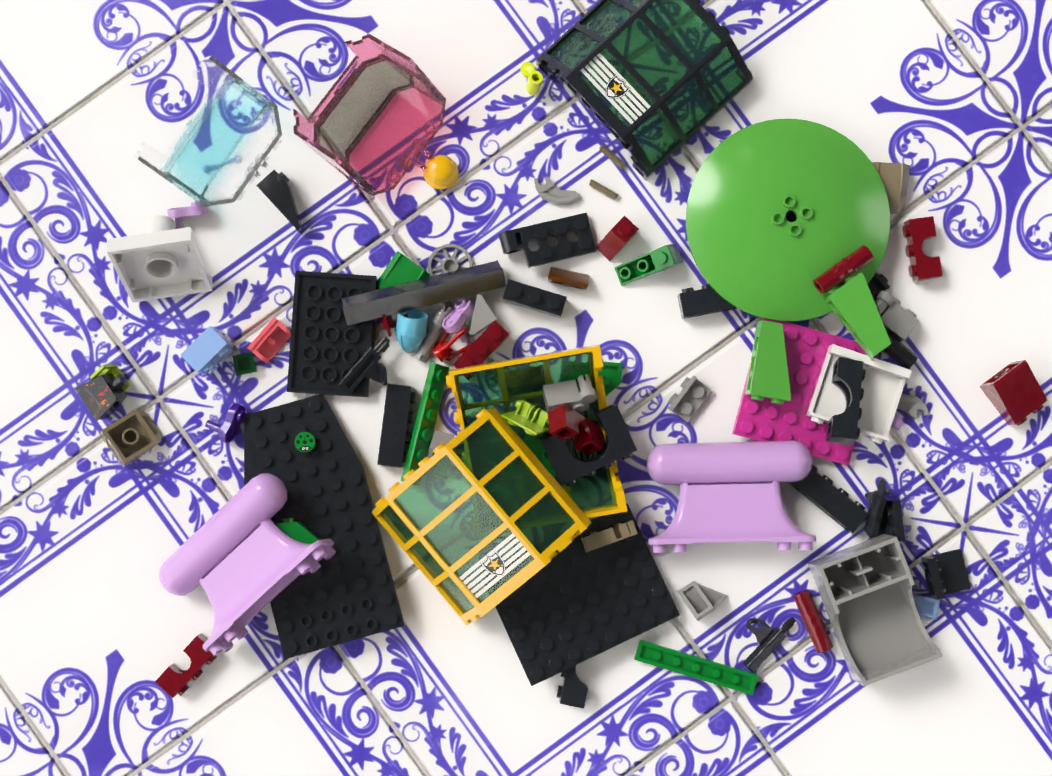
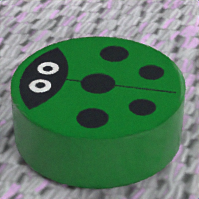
(305, 442)

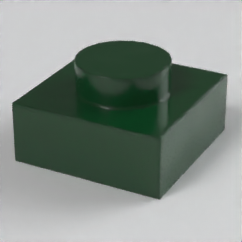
(244, 363)

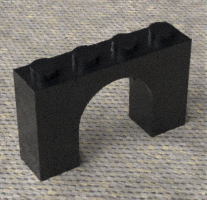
(617, 445)

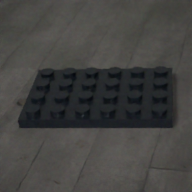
(320, 340)

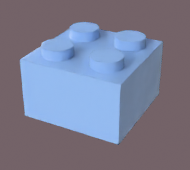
(208, 351)

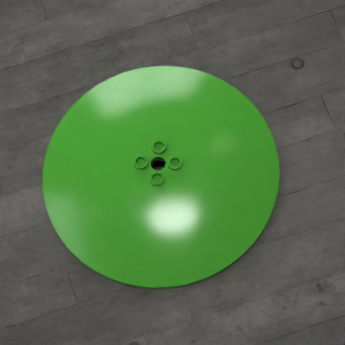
(741, 224)

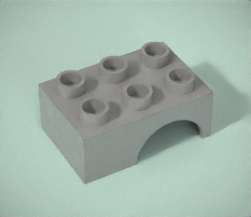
(873, 609)

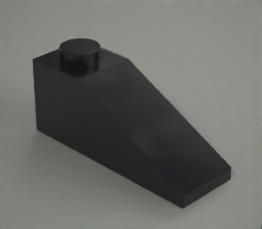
(280, 194)

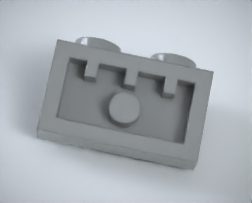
(689, 398)

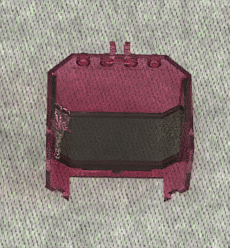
(375, 117)

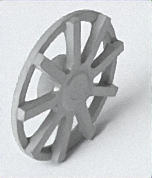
(448, 264)

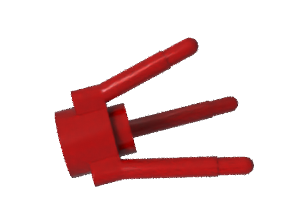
(443, 350)

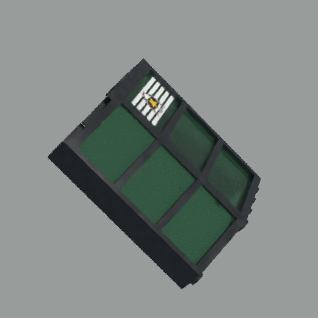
(649, 72)

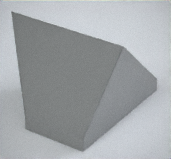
(701, 599)

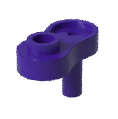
(229, 428)

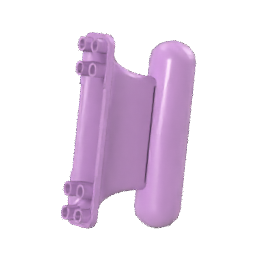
(730, 492)
(241, 560)

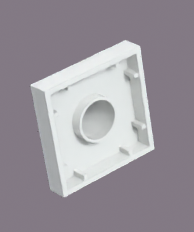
(160, 261)

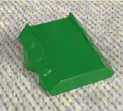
(400, 271)

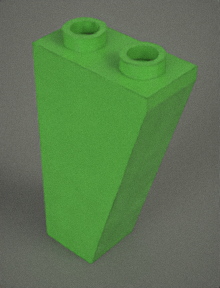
(859, 314)
(768, 364)

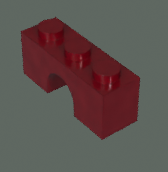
(921, 266)
(483, 346)
(568, 423)
(175, 680)

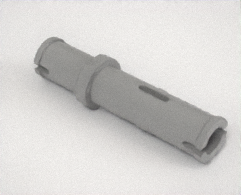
(432, 333)

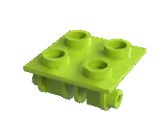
(528, 417)

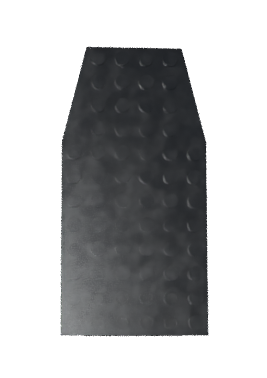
(331, 496)

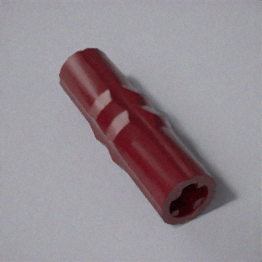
(843, 269)
(812, 620)

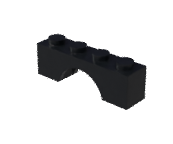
(848, 378)
(573, 690)

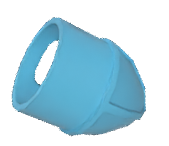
(411, 330)

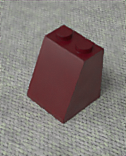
(1014, 392)

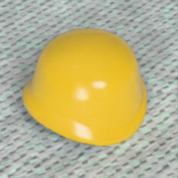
(441, 172)

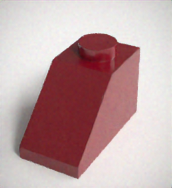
(617, 238)

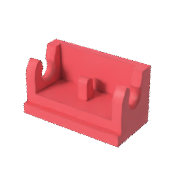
(270, 340)

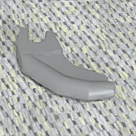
(553, 194)
(911, 405)

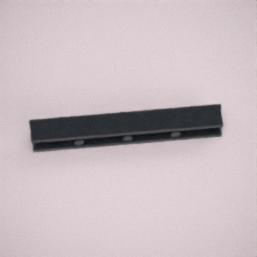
(423, 292)

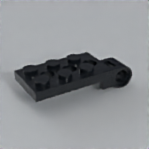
(518, 239)

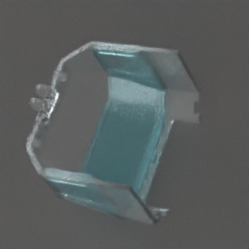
(220, 141)

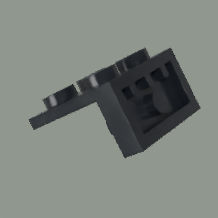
(945, 573)

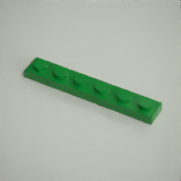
(426, 417)
(696, 667)

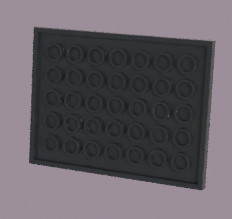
(586, 602)

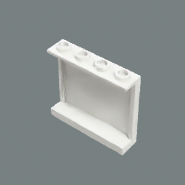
(881, 396)

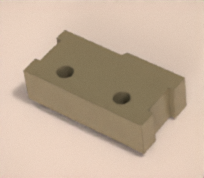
(608, 536)

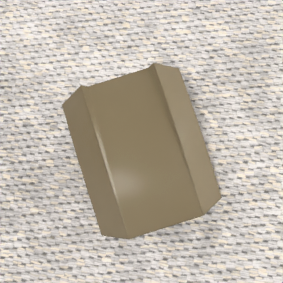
(895, 180)
(131, 436)

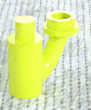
(534, 77)

